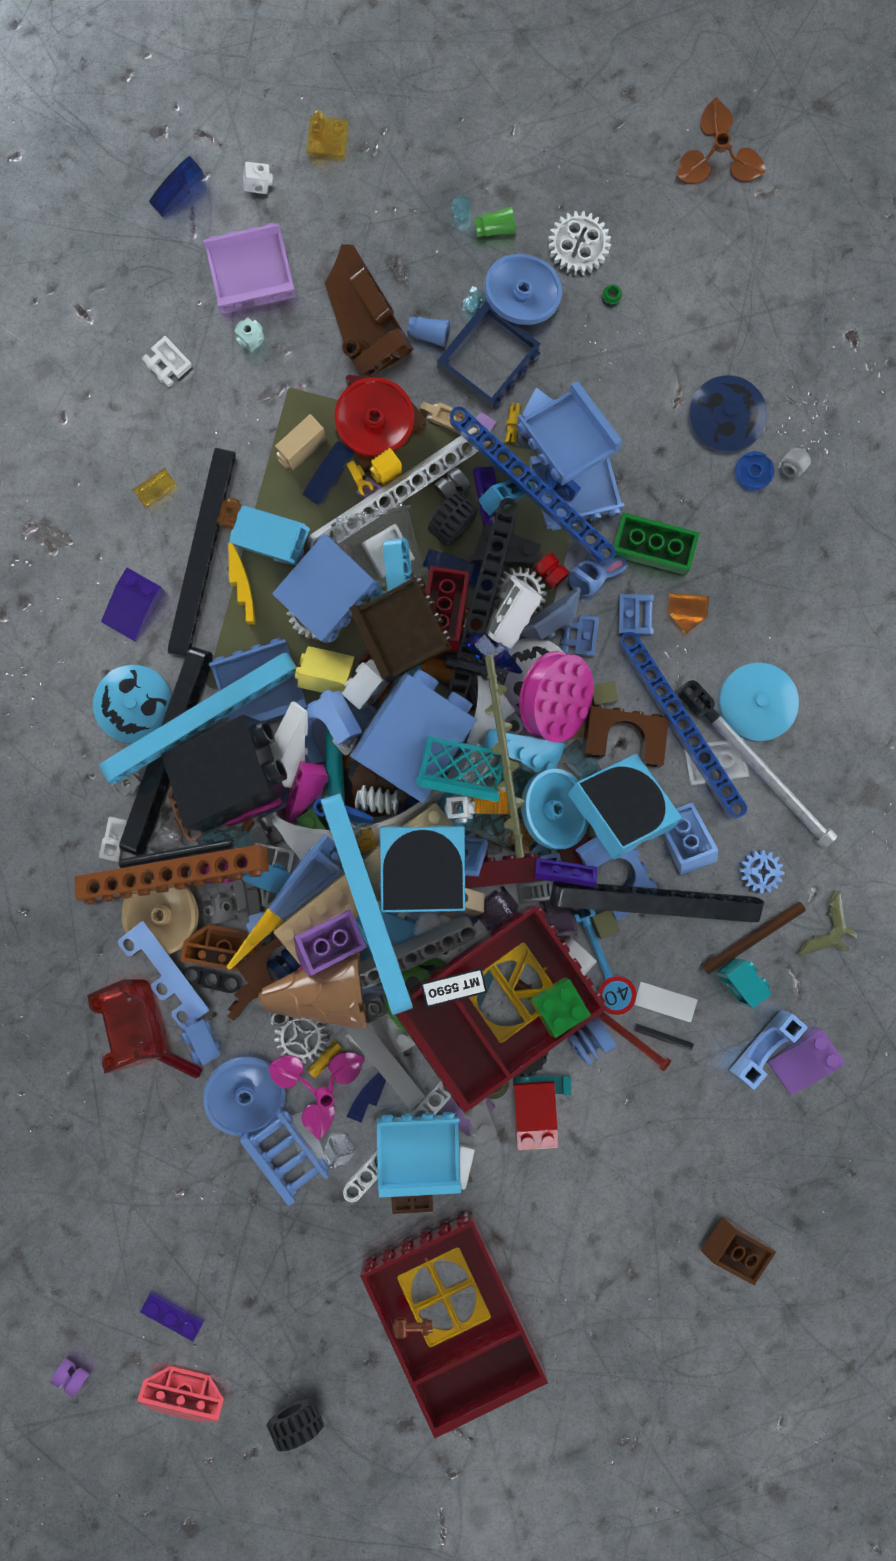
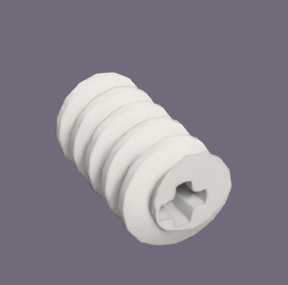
(377, 800)

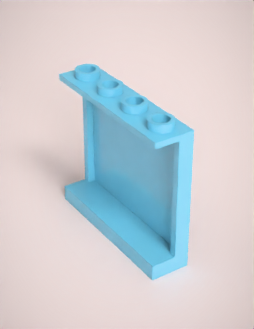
(418, 1155)

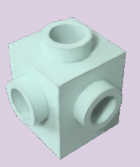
(249, 334)

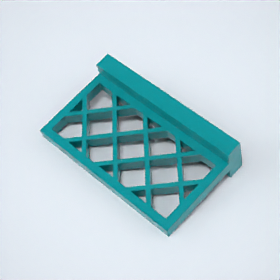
(453, 785)

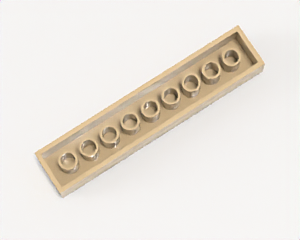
(338, 897)

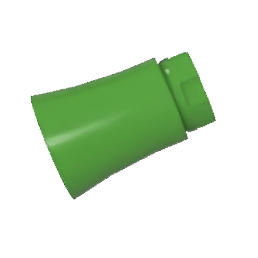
(496, 223)

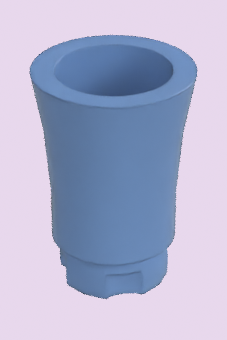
(429, 330)

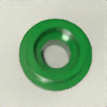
(612, 289)

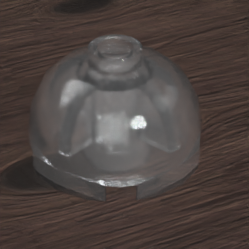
(167, 837)

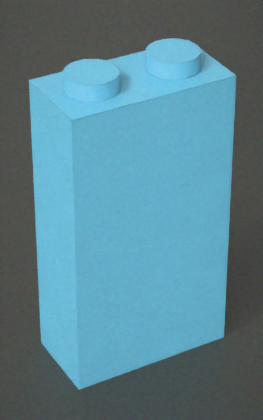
(269, 535)

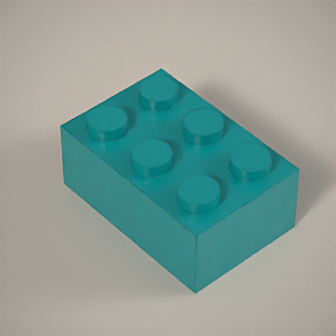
(744, 982)

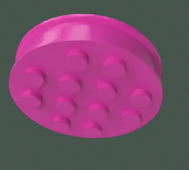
(556, 696)

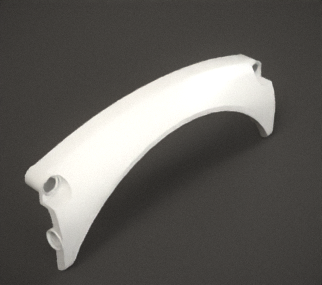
(302, 839)

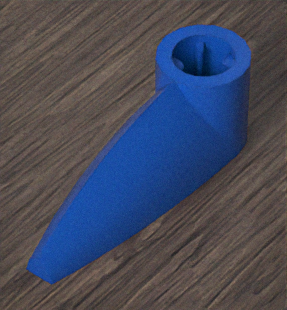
(355, 815)

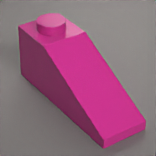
(305, 789)

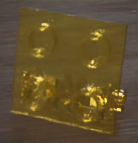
(326, 135)

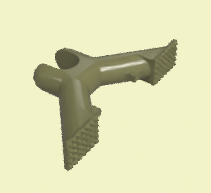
(839, 928)

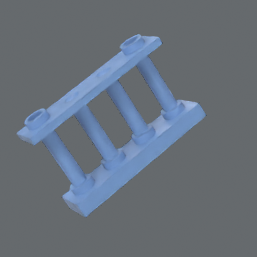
(264, 1159)

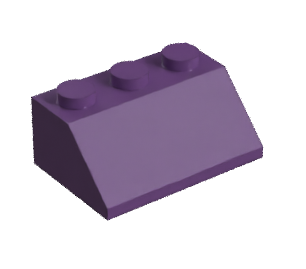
(328, 943)

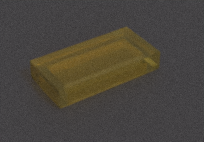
(154, 487)

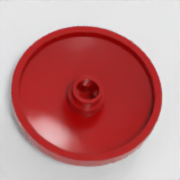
(374, 416)

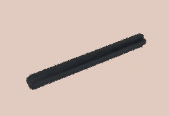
(177, 853)

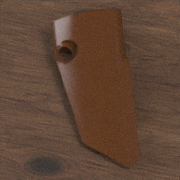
(364, 315)

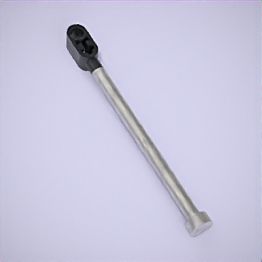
(824, 836)

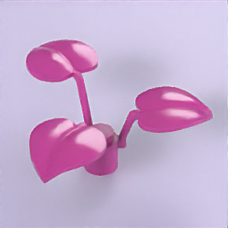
(317, 1117)

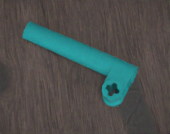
(334, 769)

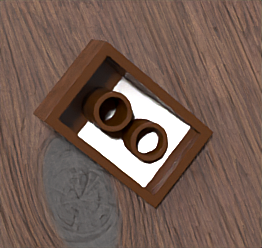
(738, 1251)

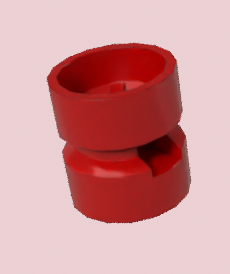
(551, 570)

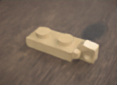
(440, 414)

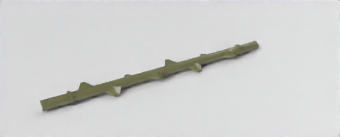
(501, 748)

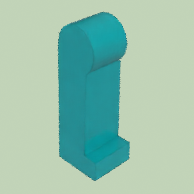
(561, 1081)

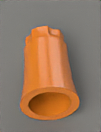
(436, 668)

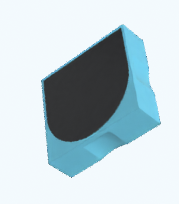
(624, 806)
(422, 868)

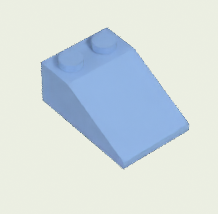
(690, 842)

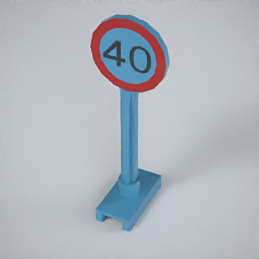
(615, 989)

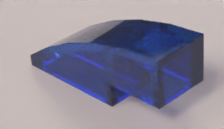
(176, 186)
(328, 473)
(481, 645)
(367, 1095)

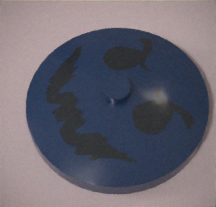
(727, 414)

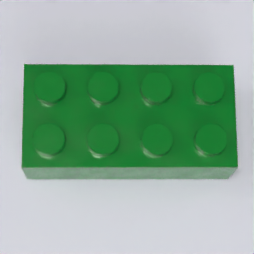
(655, 543)

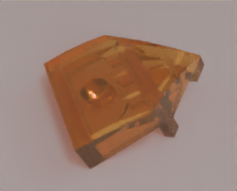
(688, 609)

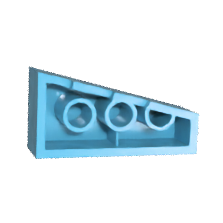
(532, 751)

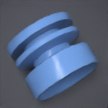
(590, 1038)

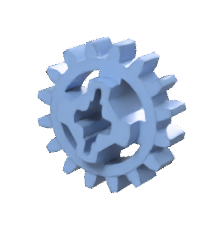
(761, 879)

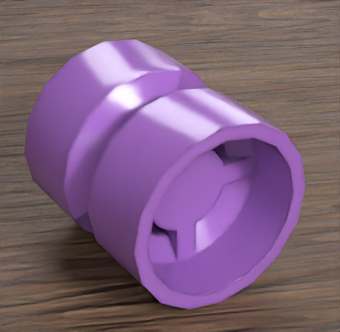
(69, 1378)

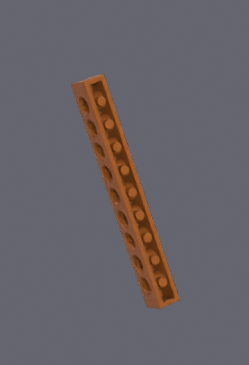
(87, 884)

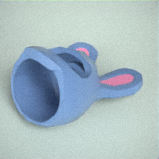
(591, 574)

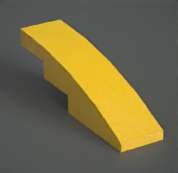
(239, 578)

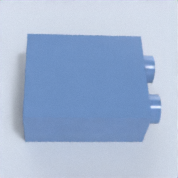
(399, 732)

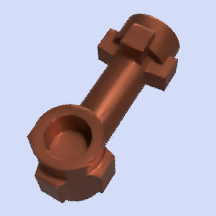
(401, 1327)

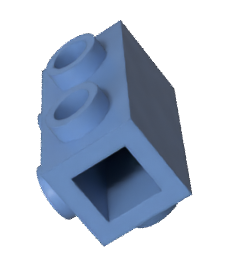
(200, 1041)

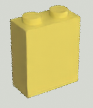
(324, 670)

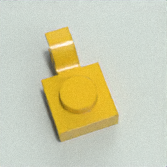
(357, 473)

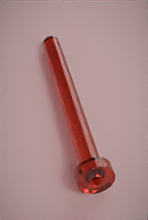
(664, 1063)

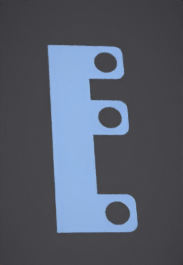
(170, 974)

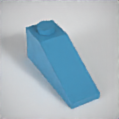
(492, 497)

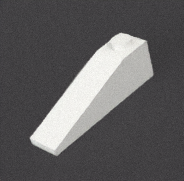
(290, 741)

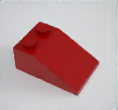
(535, 1115)

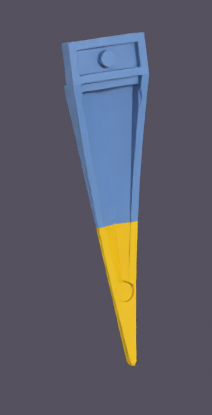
(311, 876)

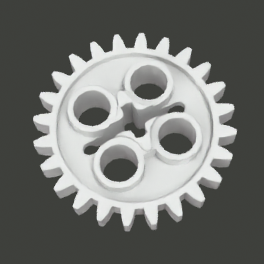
(562, 236)

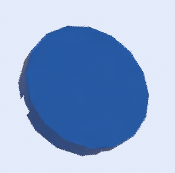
(754, 471)

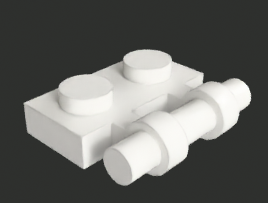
(171, 357)

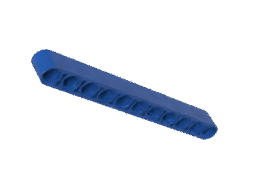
(528, 475)
(683, 735)

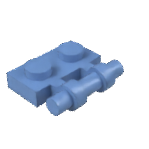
(585, 637)

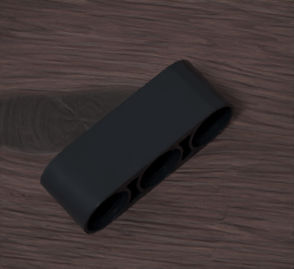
(222, 978)

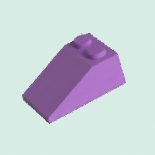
(806, 1061)

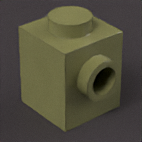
(604, 693)
(604, 923)

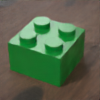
(560, 1007)

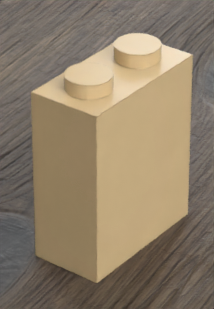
(300, 443)

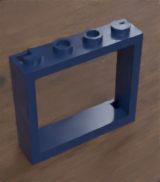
(465, 335)

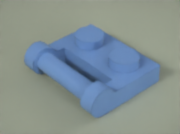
(630, 614)

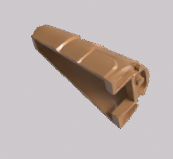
(325, 997)

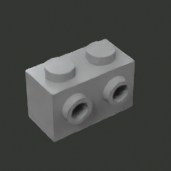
(482, 1122)

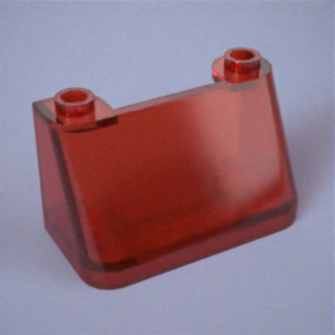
(130, 1024)

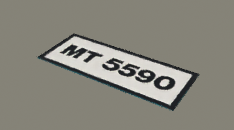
(454, 987)

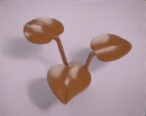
(718, 120)

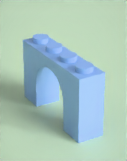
(337, 717)
(781, 1028)

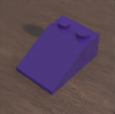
(132, 604)

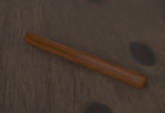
(753, 938)

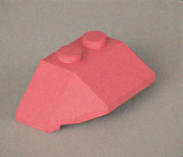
(182, 1395)

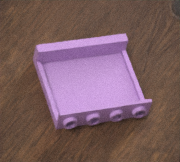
(249, 268)

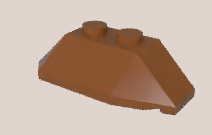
(213, 946)

